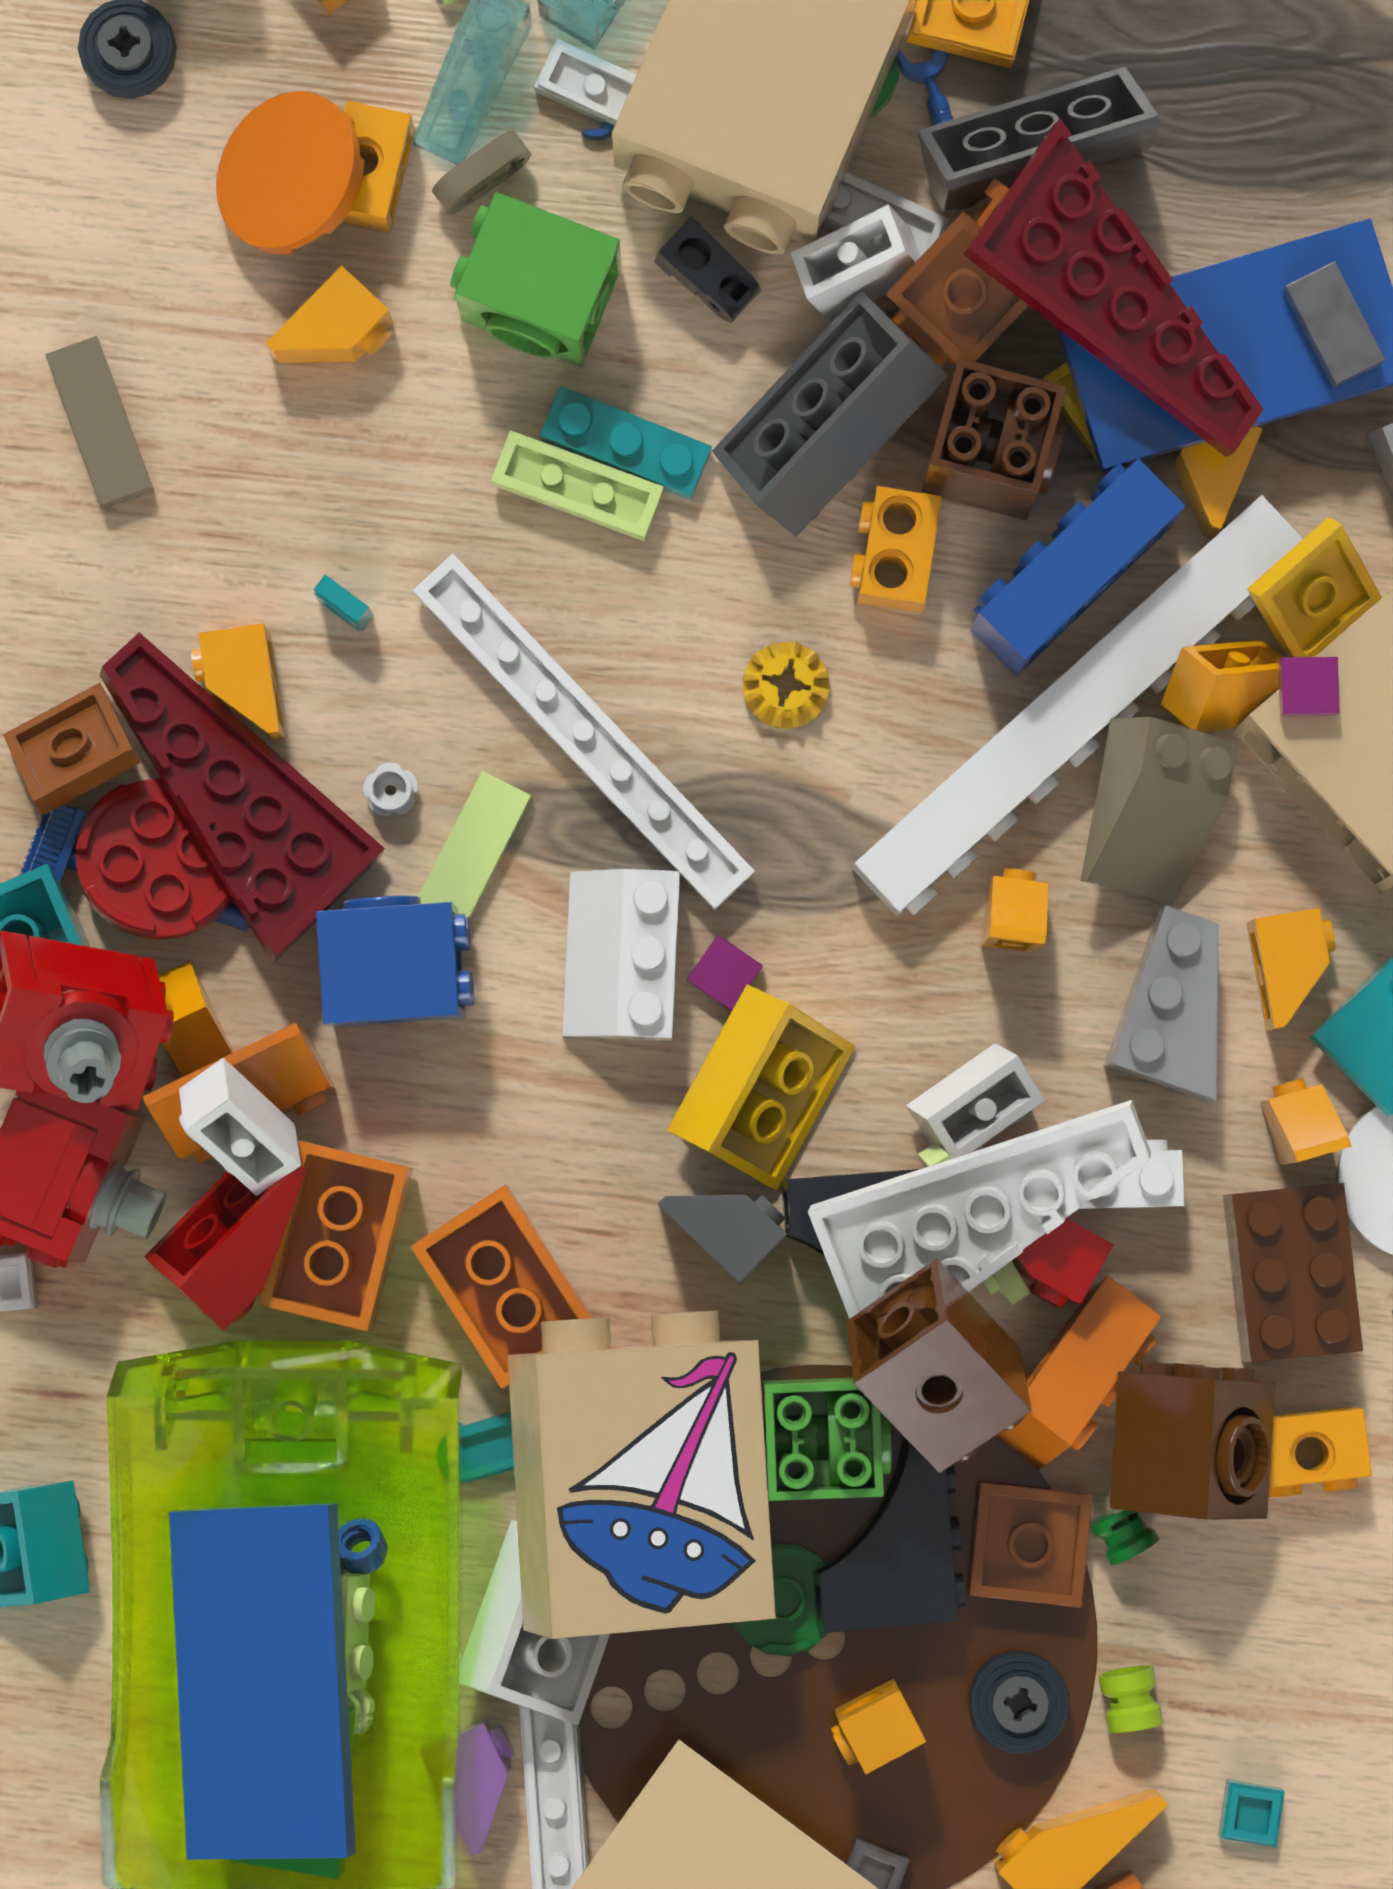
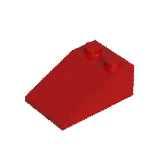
(227, 1245)
(1063, 1263)

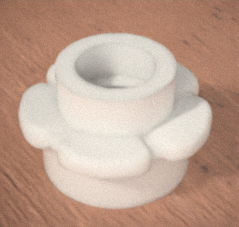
(387, 775)

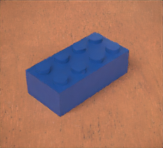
(1077, 567)

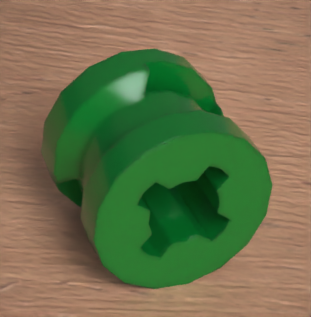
(1126, 1537)

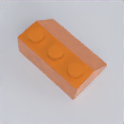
(279, 1065)

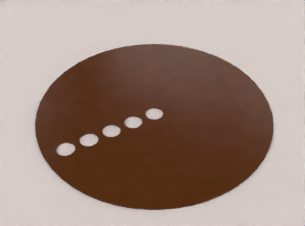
(774, 1736)

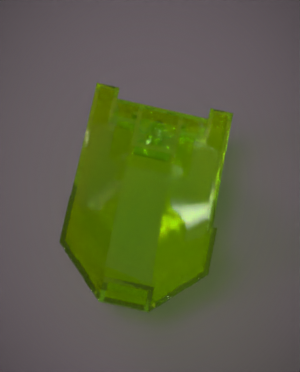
(279, 1430)

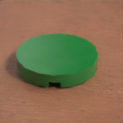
(798, 1631)

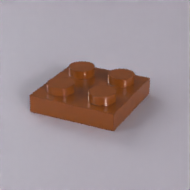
(955, 297)
(71, 749)
(1030, 1544)

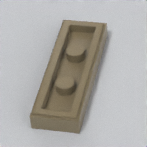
(99, 422)

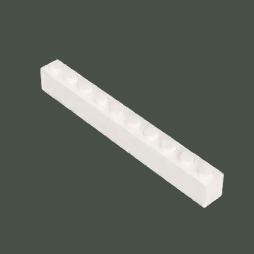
(1073, 711)

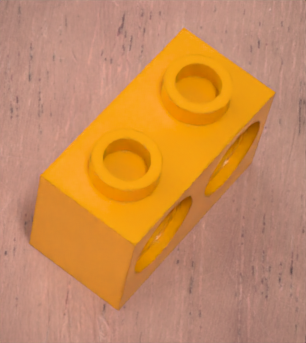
(908, 551)

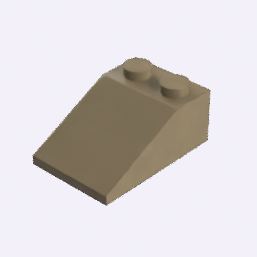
(1155, 806)

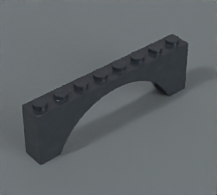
(903, 1558)

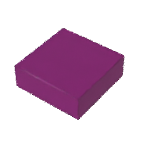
(1308, 686)
(724, 972)

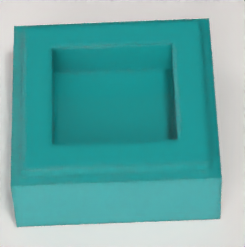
(342, 603)
(1251, 1813)

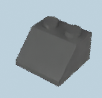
(728, 1228)

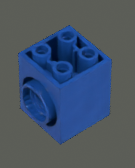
(393, 961)

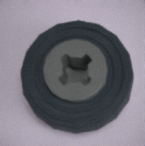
(133, 68)
(1003, 1681)

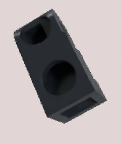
(708, 270)

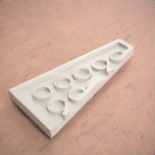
(974, 1207)

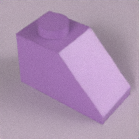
(481, 1780)

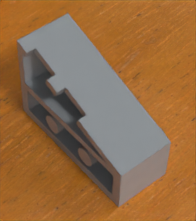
(1173, 1009)

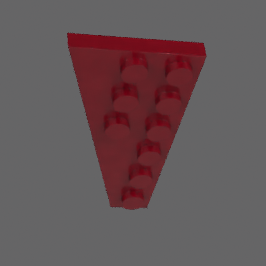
(1098, 281)
(255, 816)

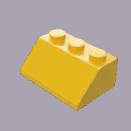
(761, 1087)

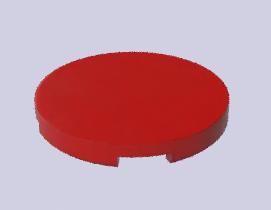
(146, 865)

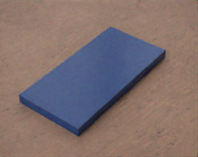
(1257, 331)
(262, 1682)

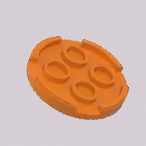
(289, 172)

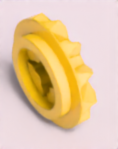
(801, 705)

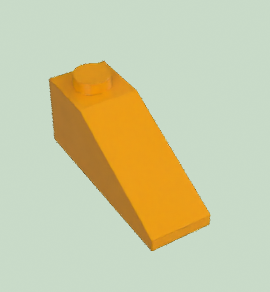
(1075, 1845)

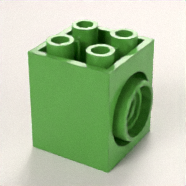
(536, 279)
(823, 1440)

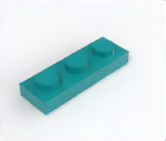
(625, 442)

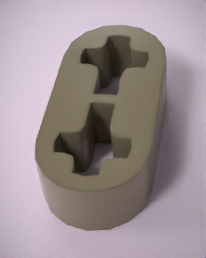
(481, 172)

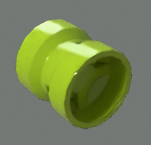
(1131, 1702)

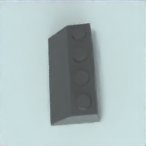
(1103, 113)
(829, 414)

